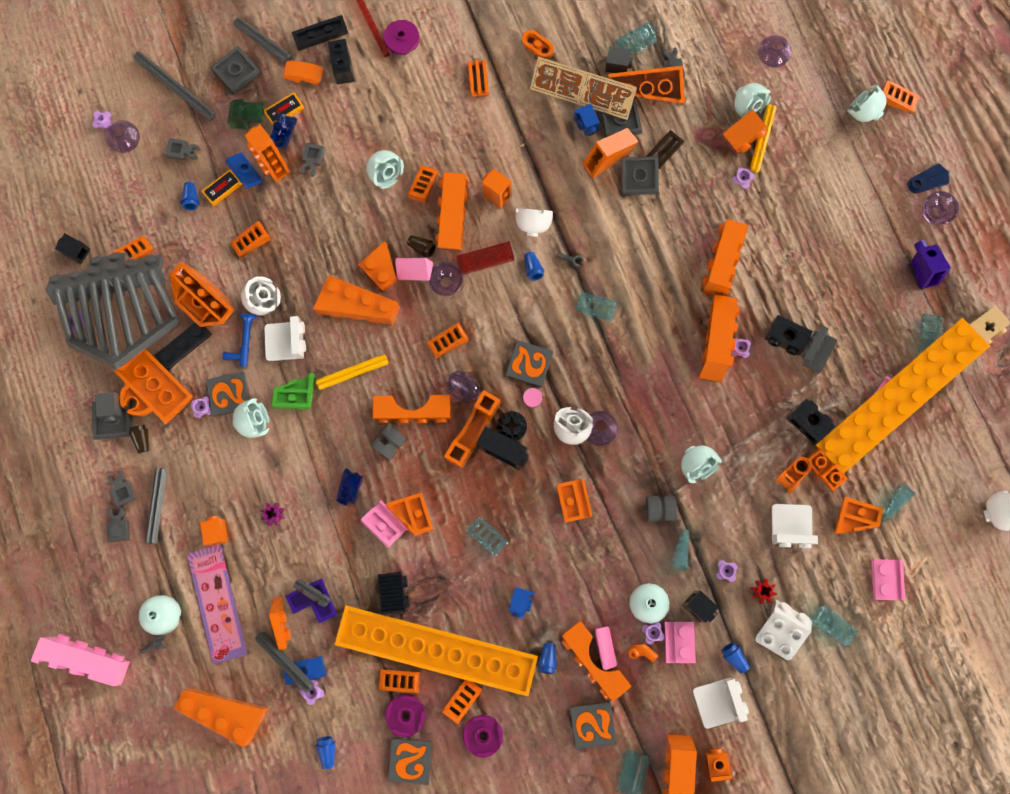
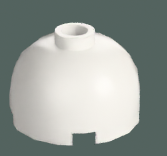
(533, 221)
(260, 296)
(572, 426)
(998, 510)

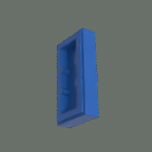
(243, 170)
(312, 668)

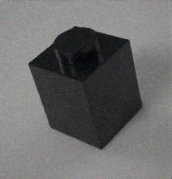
(72, 248)

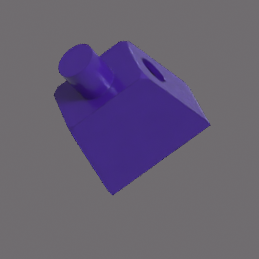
(929, 265)

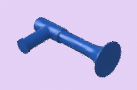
(244, 351)

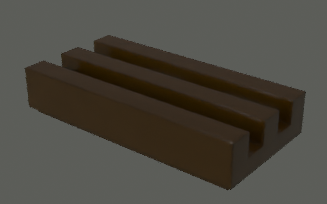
(673, 150)

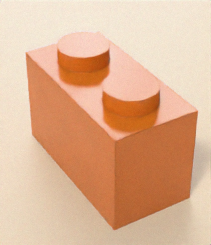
(745, 132)
(496, 188)

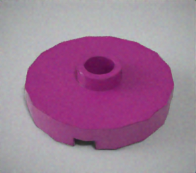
(404, 44)
(400, 725)
(478, 746)

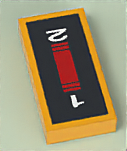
(288, 106)
(221, 187)

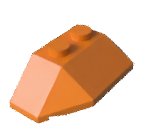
(199, 297)

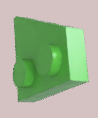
(294, 394)

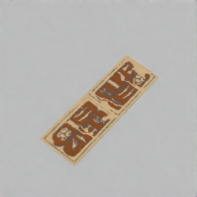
(583, 88)

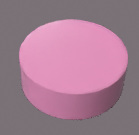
(532, 397)

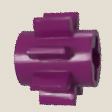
(266, 513)

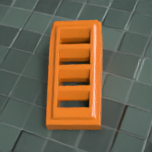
(900, 91)
(423, 198)
(252, 230)
(135, 243)
(457, 342)
(415, 684)
(450, 713)

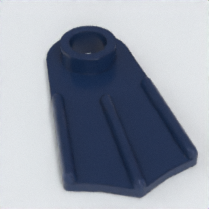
(929, 179)

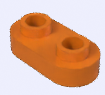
(539, 44)

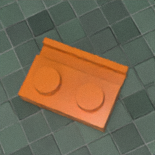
(574, 500)

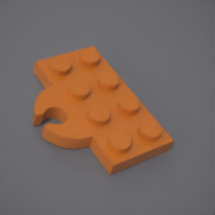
(151, 388)

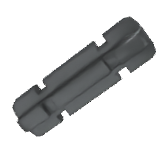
(311, 592)

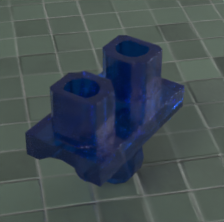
(283, 130)
(349, 487)

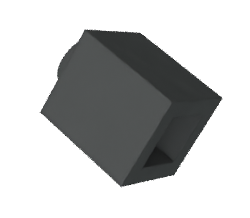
(618, 60)
(108, 406)

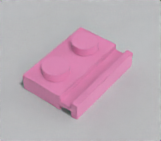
(383, 524)
(888, 579)
(679, 642)

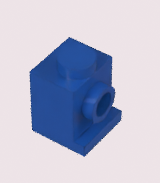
(587, 120)
(520, 602)

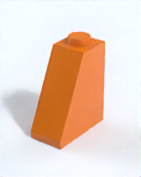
(609, 151)

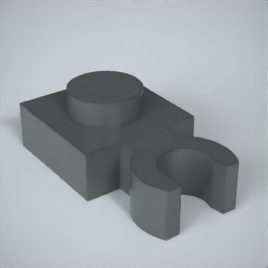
(671, 59)
(180, 149)
(312, 156)
(122, 491)
(118, 529)

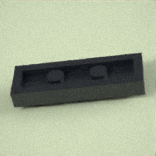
(320, 32)
(182, 345)

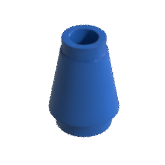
(189, 196)
(533, 267)
(733, 654)
(547, 660)
(326, 751)

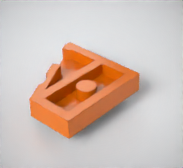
(379, 267)
(412, 513)
(857, 516)
(279, 624)

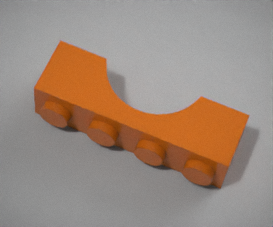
(436, 409)
(466, 441)
(612, 682)

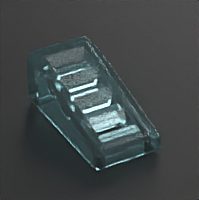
(640, 31)
(599, 300)
(923, 341)
(899, 498)
(499, 547)
(680, 557)
(823, 618)

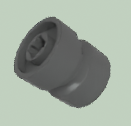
(395, 440)
(661, 508)

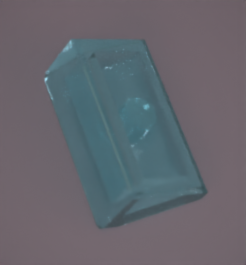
(633, 772)

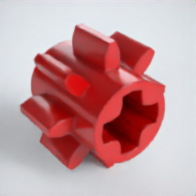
(769, 593)

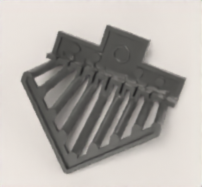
(104, 278)

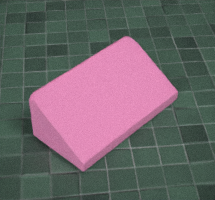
(413, 269)
(605, 647)

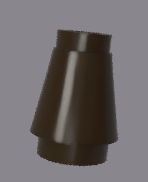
(423, 246)
(140, 438)

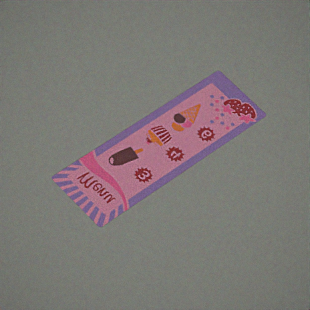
(217, 604)

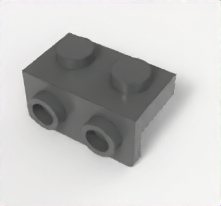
(820, 350)

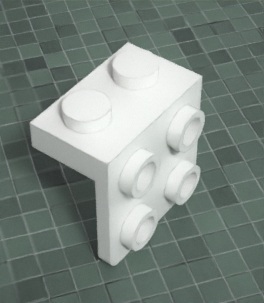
(285, 340)
(792, 526)
(784, 630)
(720, 703)

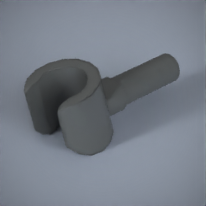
(571, 259)
(156, 644)

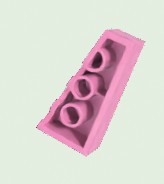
(81, 659)

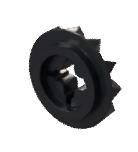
(518, 419)

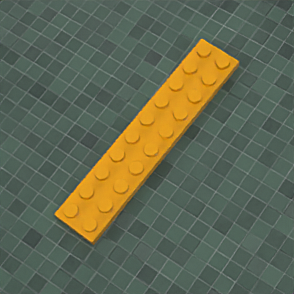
(903, 395)
(436, 650)

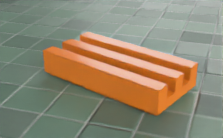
(477, 64)

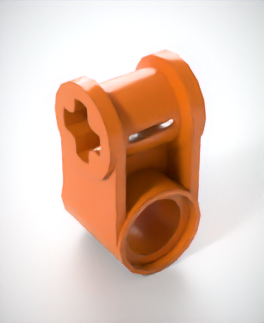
(791, 476)

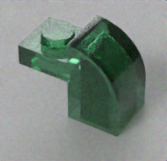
(244, 113)

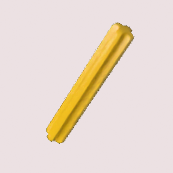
(761, 144)
(352, 371)

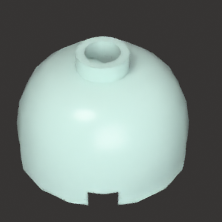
(751, 97)
(868, 105)
(384, 168)
(250, 419)
(699, 462)
(640, 607)
(159, 615)

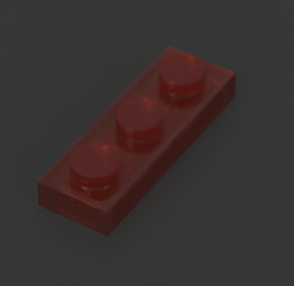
(485, 258)

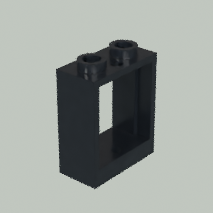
(502, 448)

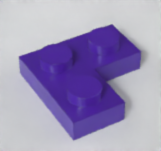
(298, 602)

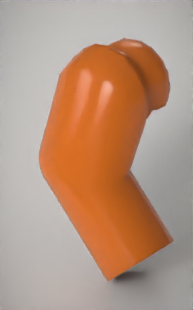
(640, 650)

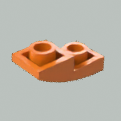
(303, 71)
(825, 470)

